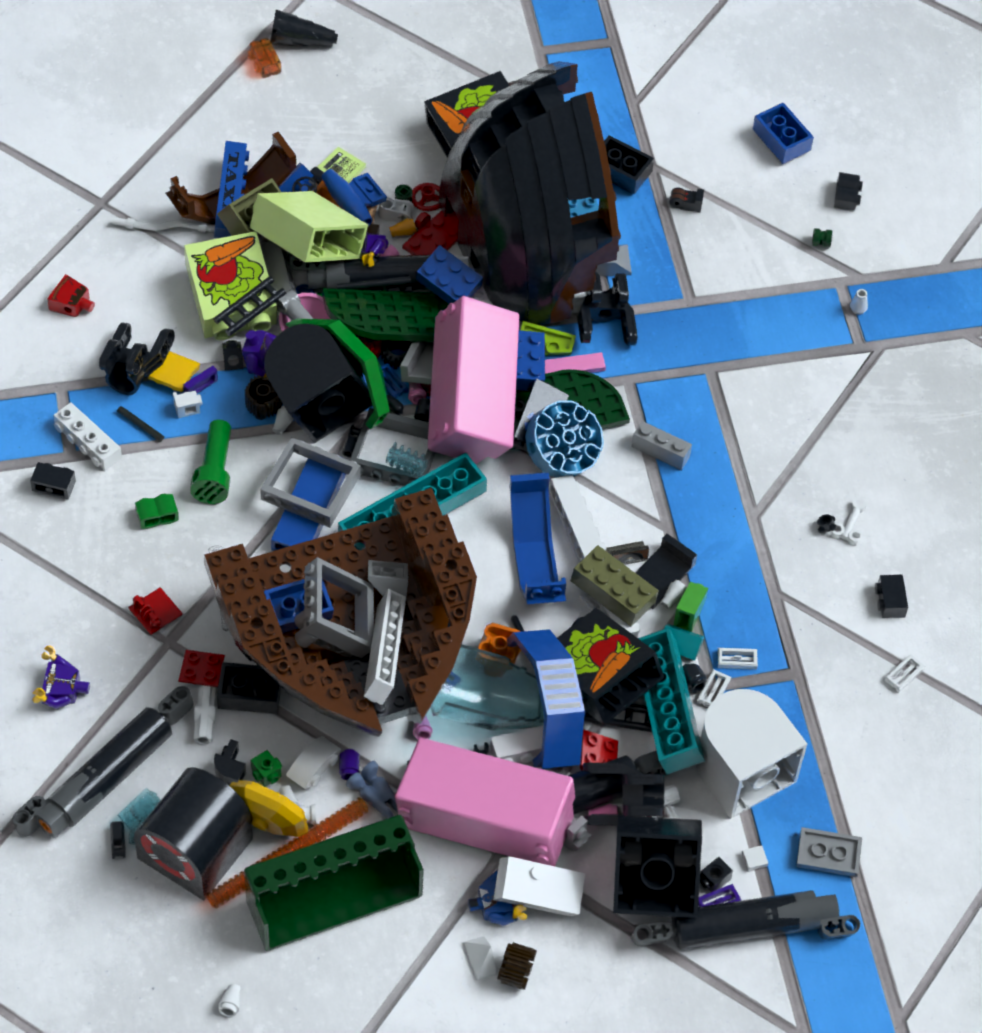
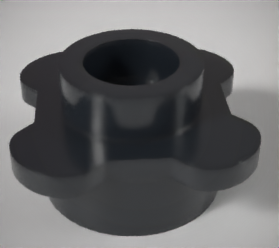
(826, 523)

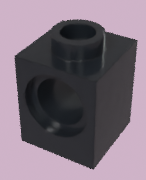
(719, 868)

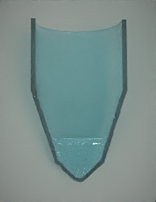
(489, 693)

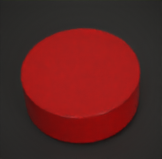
(422, 219)

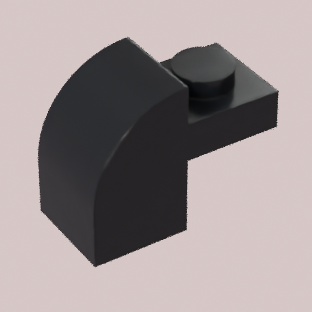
(227, 767)

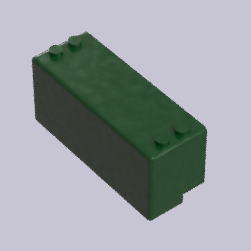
(333, 882)

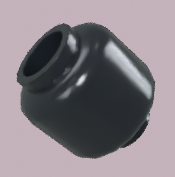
(694, 677)

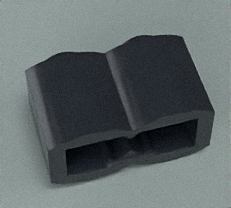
(847, 191)

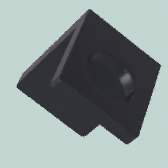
(232, 348)

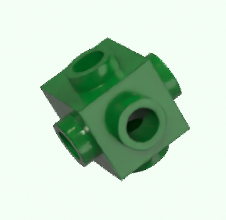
(266, 768)

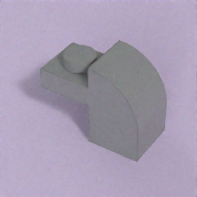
(577, 834)

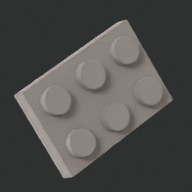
(829, 852)

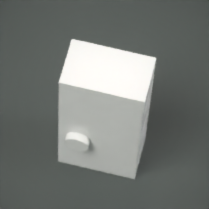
(539, 886)

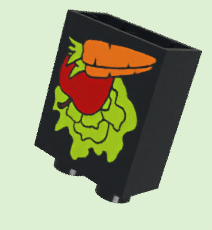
(451, 109)
(609, 664)

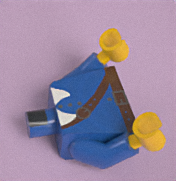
(492, 910)

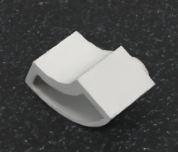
(314, 762)

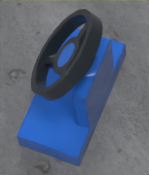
(298, 181)

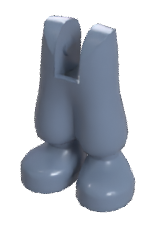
(378, 793)

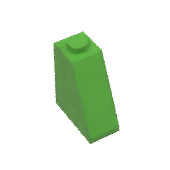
(690, 606)

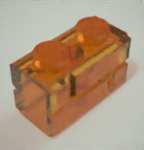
(264, 57)

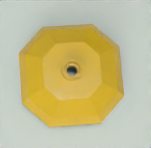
(271, 809)

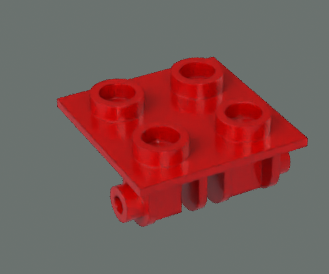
(154, 610)
(201, 668)
(597, 748)

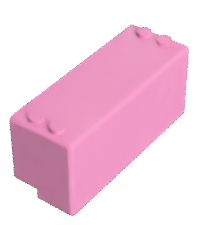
(473, 380)
(486, 802)

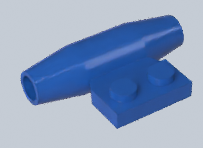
(356, 195)

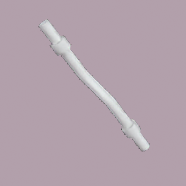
(131, 223)

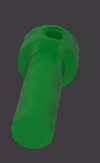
(211, 481)

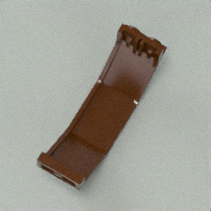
(274, 164)

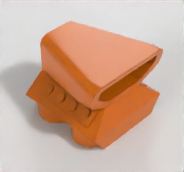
(495, 641)

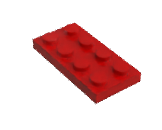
(436, 232)

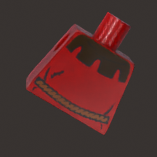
(70, 298)

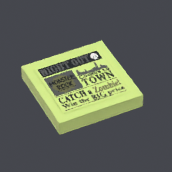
(343, 163)

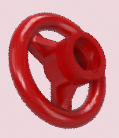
(428, 195)

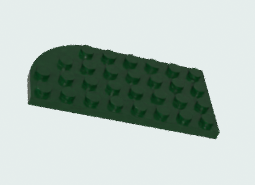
(385, 313)
(587, 390)

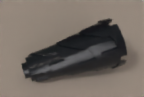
(293, 30)

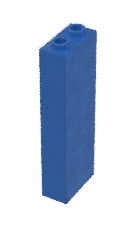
(317, 485)

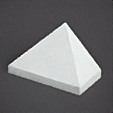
(481, 957)

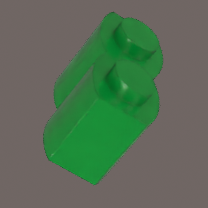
(156, 511)

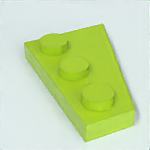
(555, 341)

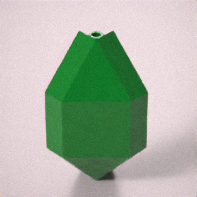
(362, 359)

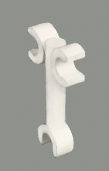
(846, 532)

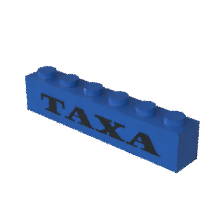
(231, 180)

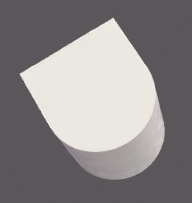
(748, 750)

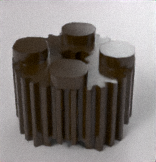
(261, 398)
(516, 965)

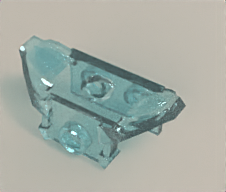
(138, 810)

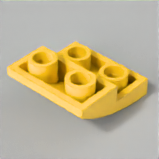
(175, 371)

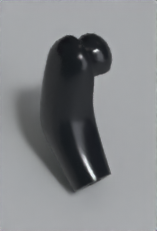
(395, 405)

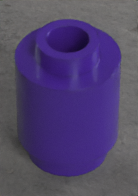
(348, 763)

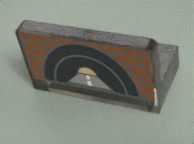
(630, 552)

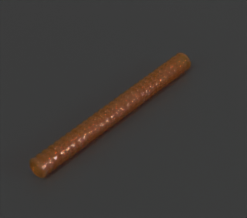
(313, 836)

